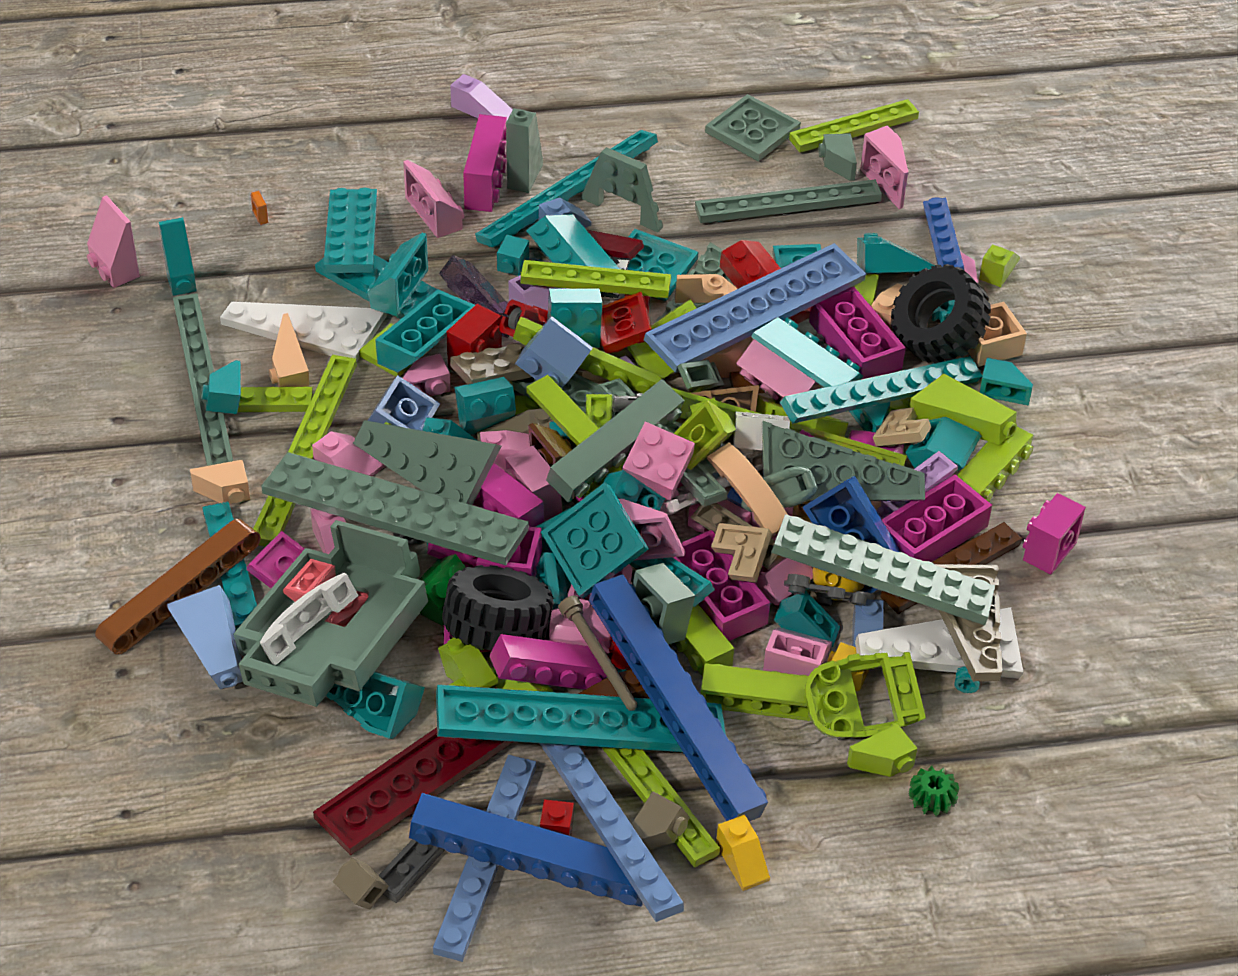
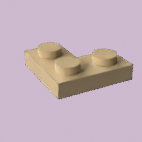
(901, 428)
(748, 547)

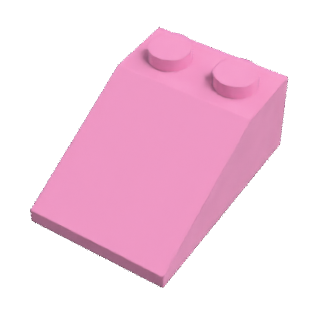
(885, 161)
(112, 245)
(655, 530)

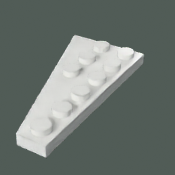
(317, 328)
(934, 648)

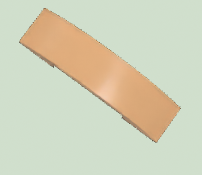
(750, 486)

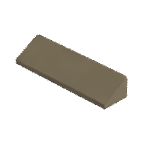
(713, 514)

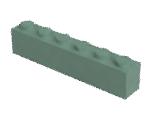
(613, 441)

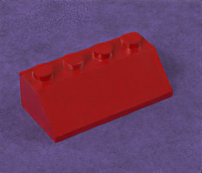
(748, 262)

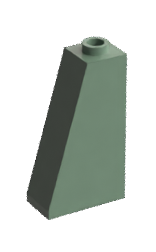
(523, 150)

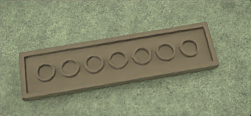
(499, 363)

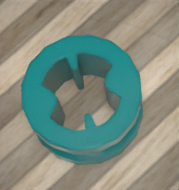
(964, 682)

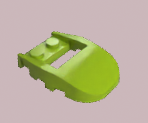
(834, 701)

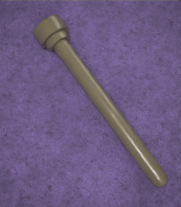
(572, 610)

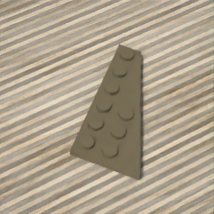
(975, 642)

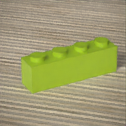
(995, 462)
(705, 642)
(756, 691)

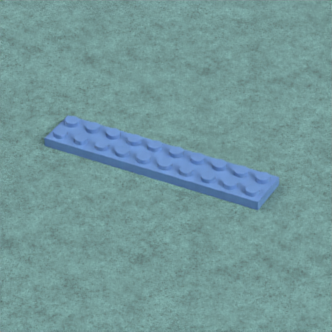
(753, 306)

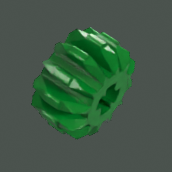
(933, 791)

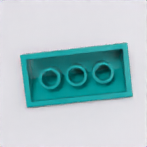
(568, 242)
(419, 330)

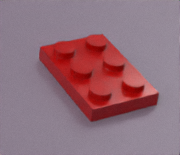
(624, 323)

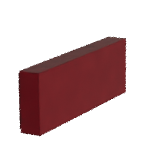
(617, 245)

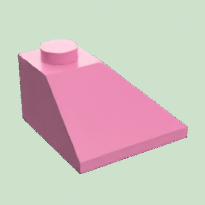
(341, 452)

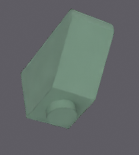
(839, 154)

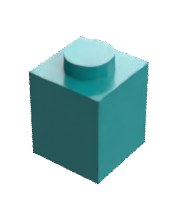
(512, 255)

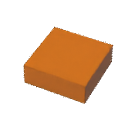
(259, 207)

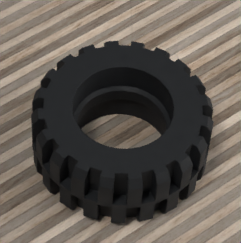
(923, 296)
(495, 602)

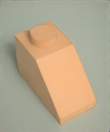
(222, 482)

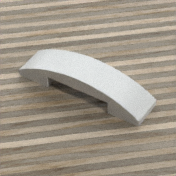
(304, 614)

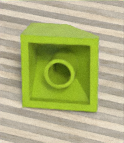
(707, 429)

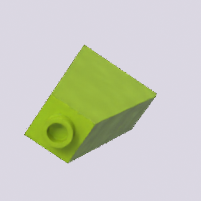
(966, 406)

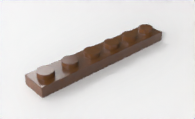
(975, 552)

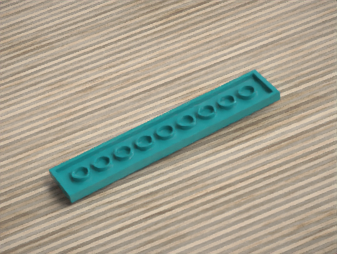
(553, 718)

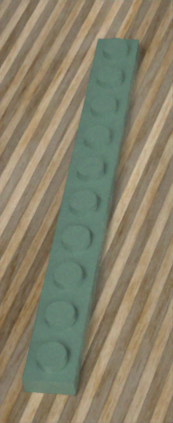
(199, 367)

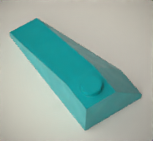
(381, 705)

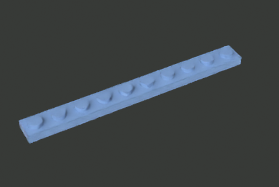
(615, 831)

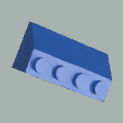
(851, 512)

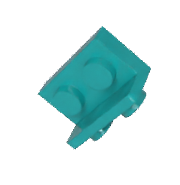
(553, 576)

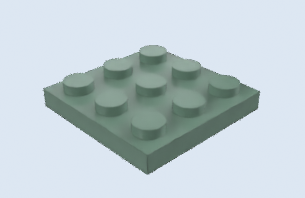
(752, 127)

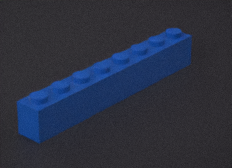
(520, 847)

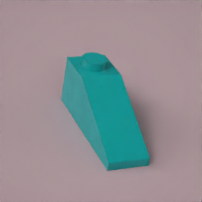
(177, 256)

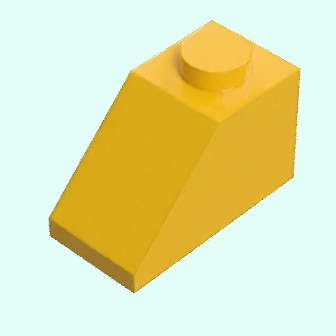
(742, 852)

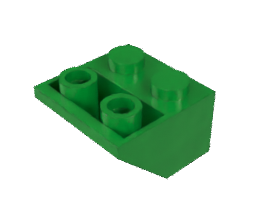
(436, 584)

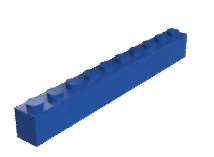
(677, 700)

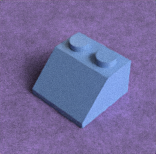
(553, 353)
(404, 406)

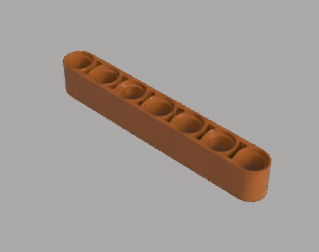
(184, 579)

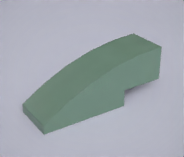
(700, 376)

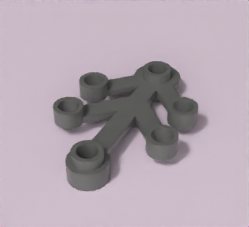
(799, 584)

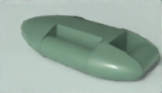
(786, 487)

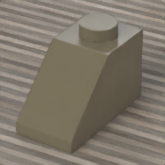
(660, 821)

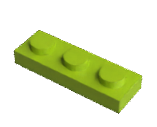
(275, 399)

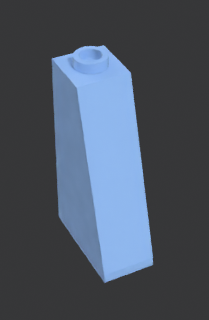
(210, 630)

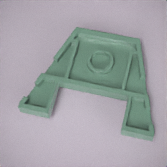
(626, 179)

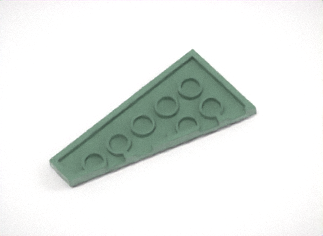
(430, 460)
(835, 464)

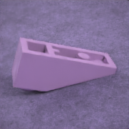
(476, 98)

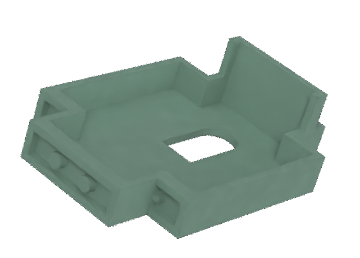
(329, 652)

